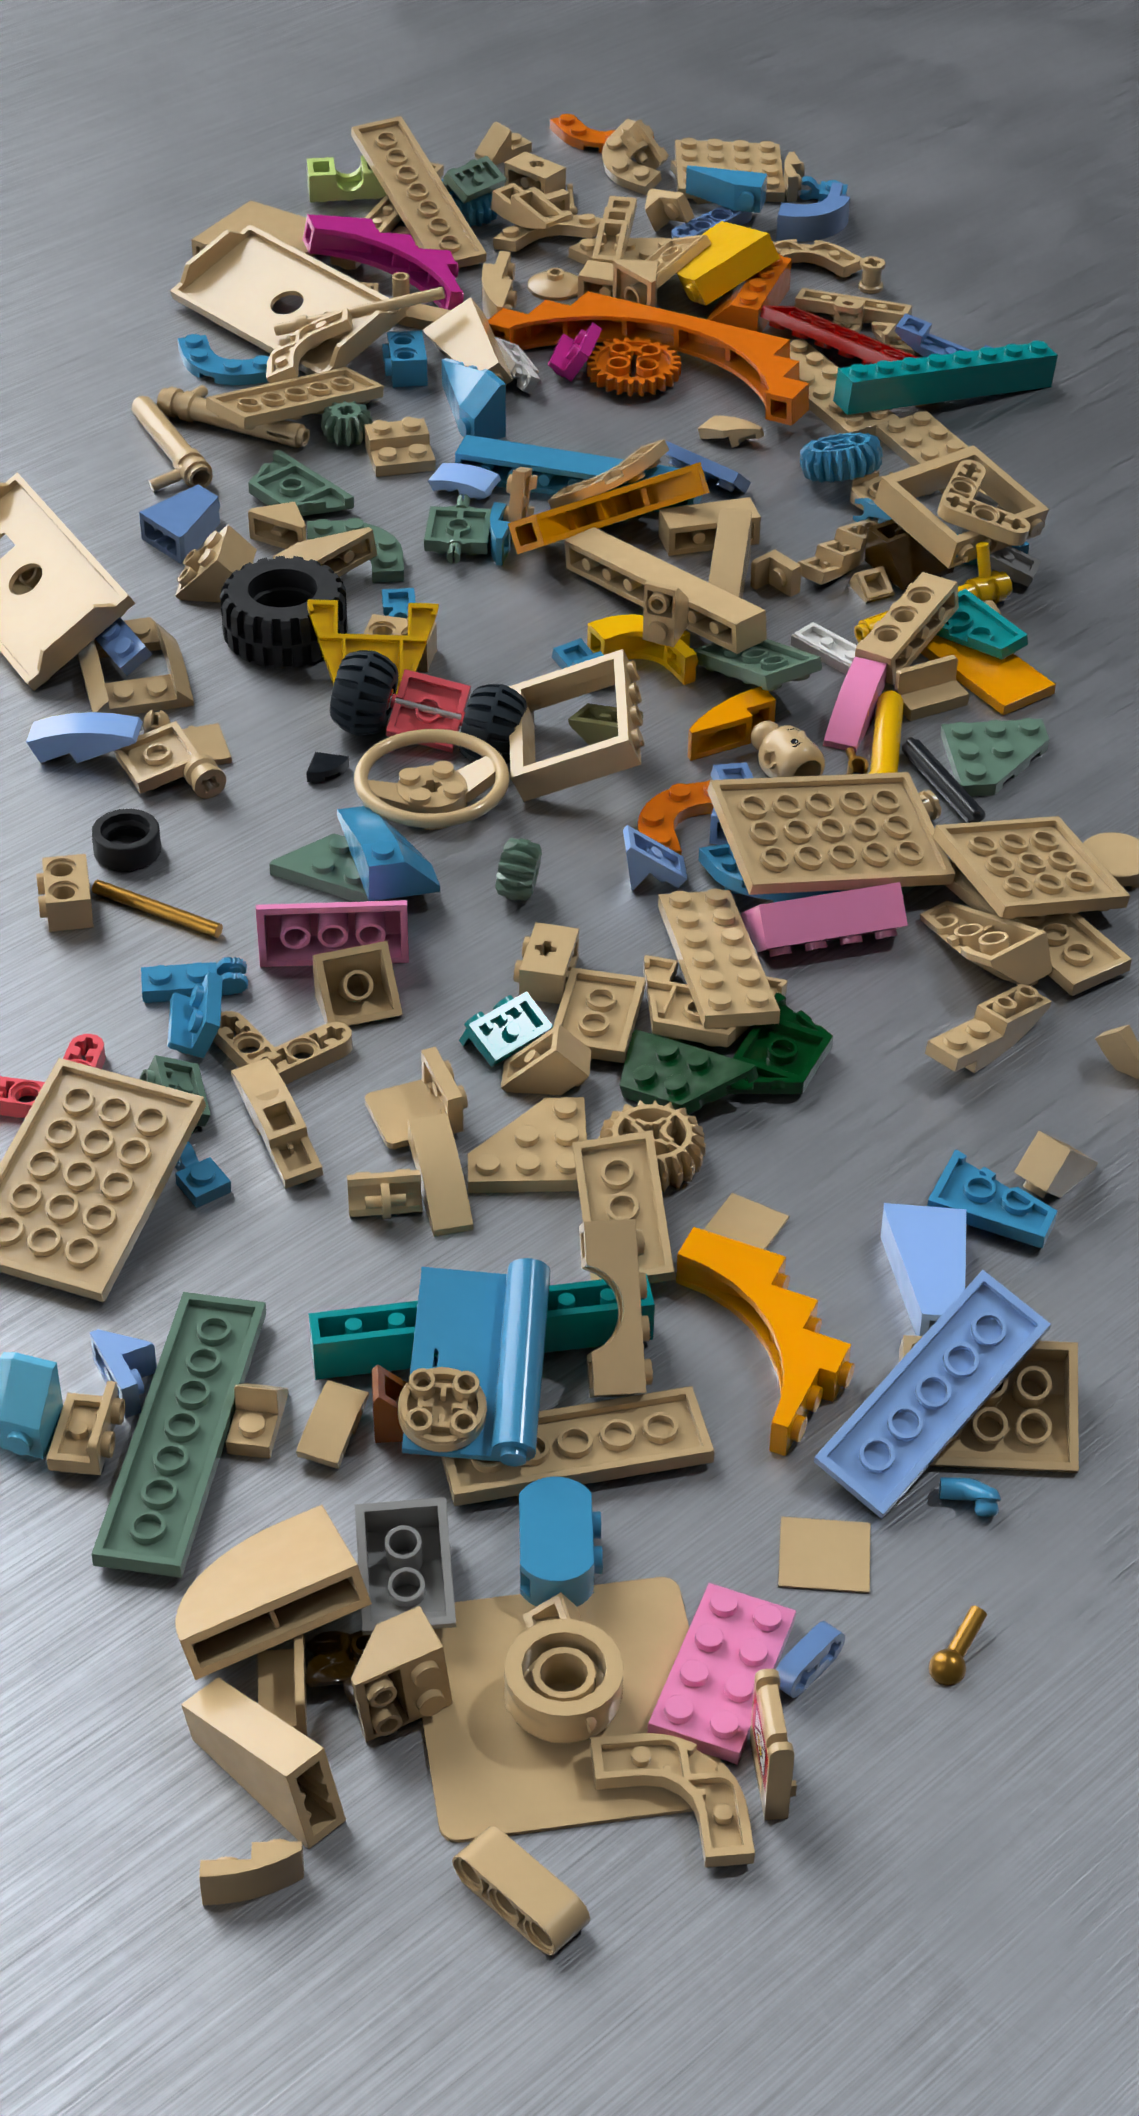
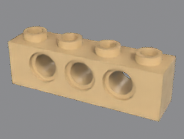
(910, 623)

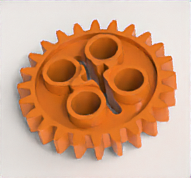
(655, 366)

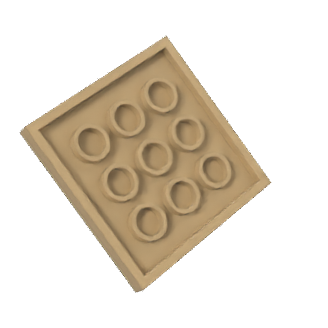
(735, 155)
(1030, 867)

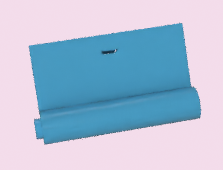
(498, 1333)

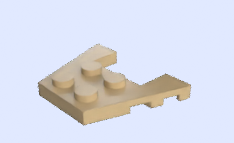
(674, 1010)

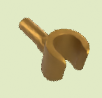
(856, 763)

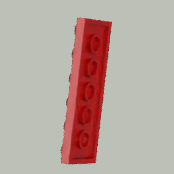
(829, 334)

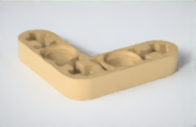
(965, 511)
(324, 1043)

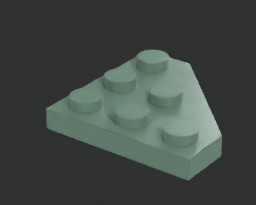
(992, 751)

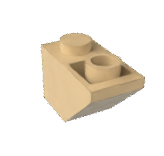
(664, 613)

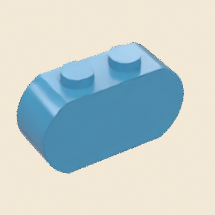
(558, 1541)

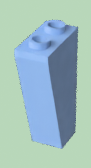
(926, 1258)

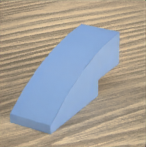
(82, 735)

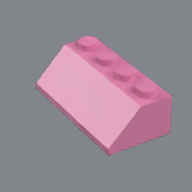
(826, 918)
(298, 931)

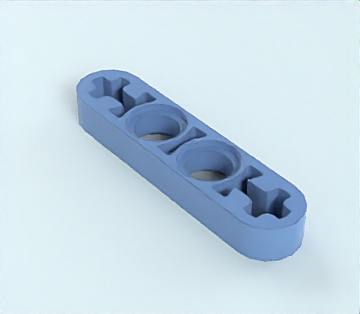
(708, 220)

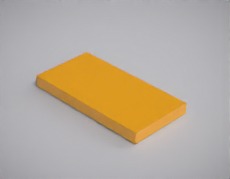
(1000, 683)

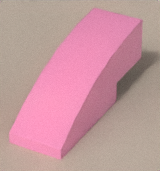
(855, 704)

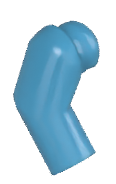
(969, 1489)

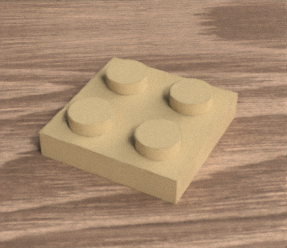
(157, 757)

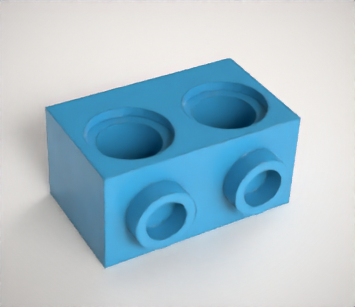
(405, 358)

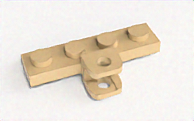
(850, 310)

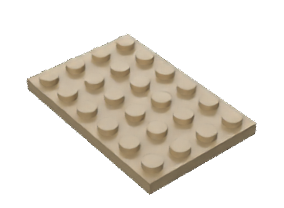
(829, 832)
(88, 1175)

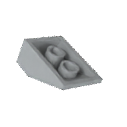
(405, 1560)

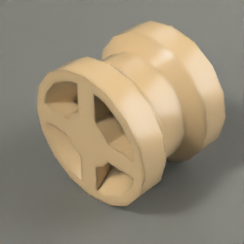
(204, 776)

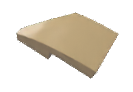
(886, 333)
(731, 427)
(1121, 1049)

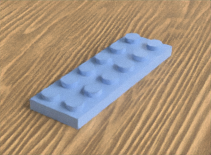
(931, 1394)

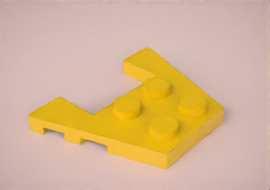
(401, 650)

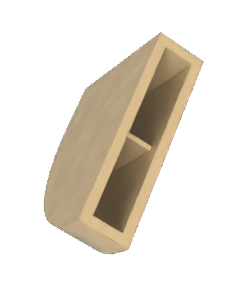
(269, 1592)

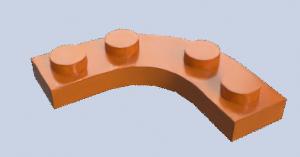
(577, 134)
(671, 807)

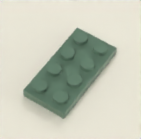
(762, 665)

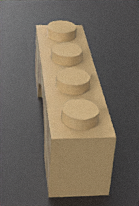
(612, 1253)

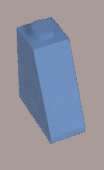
(181, 522)

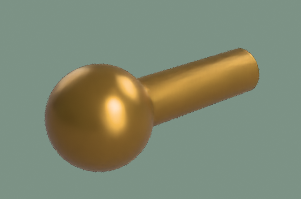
(949, 1664)

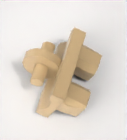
(643, 147)
(384, 1193)

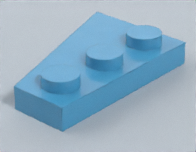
(992, 1204)

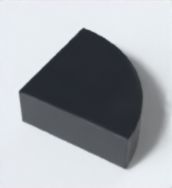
(326, 765)

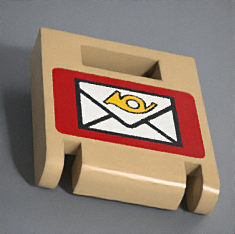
(770, 1747)

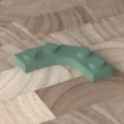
(386, 566)

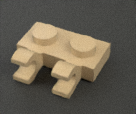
(519, 487)

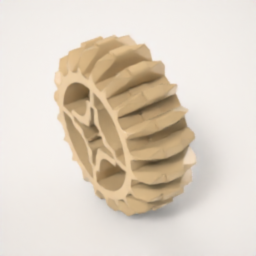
(675, 1134)

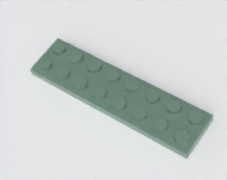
(179, 1436)

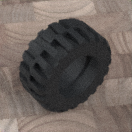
(268, 612)

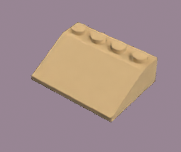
(1028, 1418)

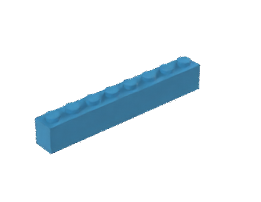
(553, 466)

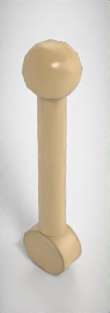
(572, 208)

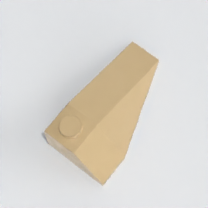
(993, 943)

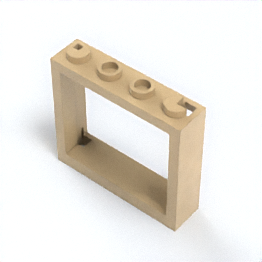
(898, 500)
(590, 762)

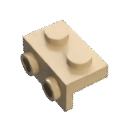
(86, 1431)

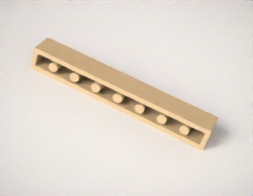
(625, 569)

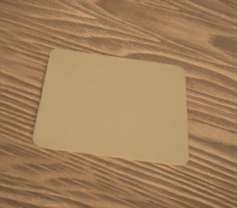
(500, 1775)

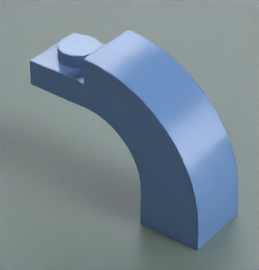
(814, 220)

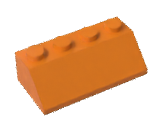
(744, 302)

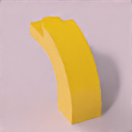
(627, 634)

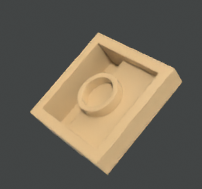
(399, 447)

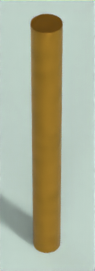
(157, 908)

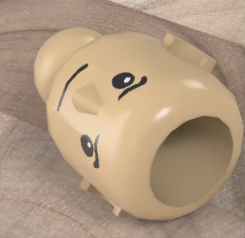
(786, 751)

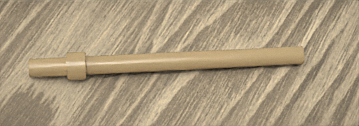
(365, 309)

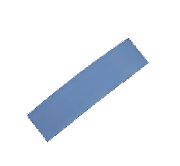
(917, 335)

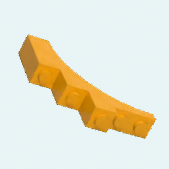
(608, 508)
(785, 1322)

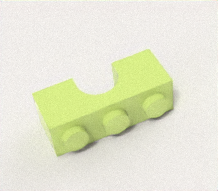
(330, 185)

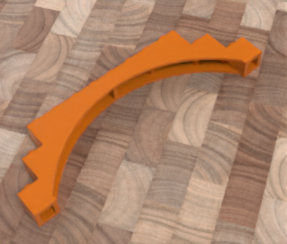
(750, 355)

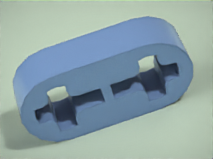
(809, 1658)

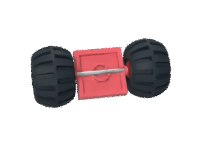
(367, 693)

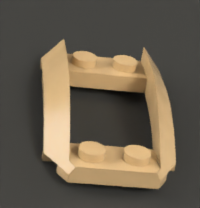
(138, 694)

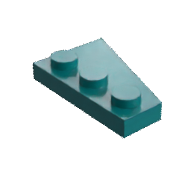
(982, 628)

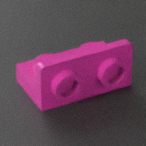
(572, 354)

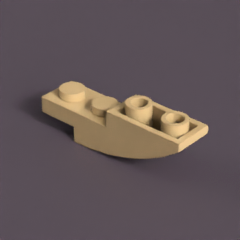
(497, 285)
(992, 1031)
(278, 1122)

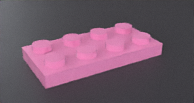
(715, 1670)

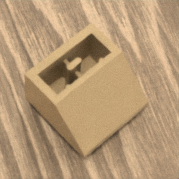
(212, 565)
(400, 1675)

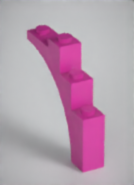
(391, 252)

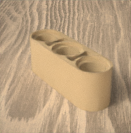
(521, 1890)

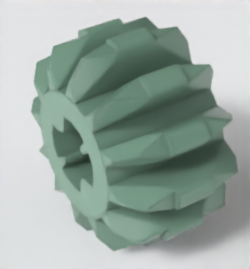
(345, 423)
(518, 869)

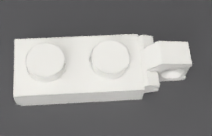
(519, 365)

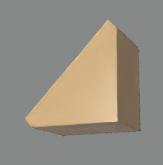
(277, 525)

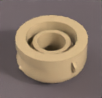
(570, 1654)

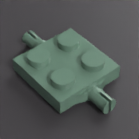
(458, 530)

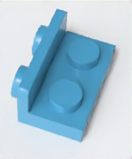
(196, 1018)

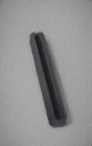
(943, 781)

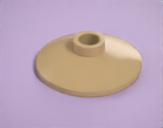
(553, 285)

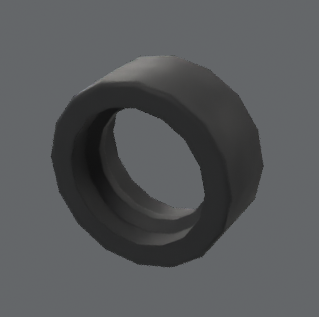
(131, 855)

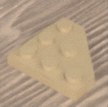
(636, 249)
(531, 1151)

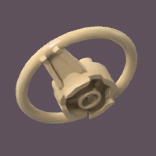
(434, 793)

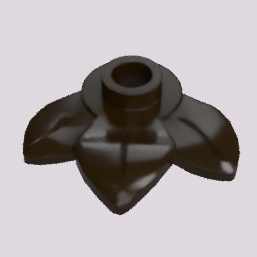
(335, 1659)

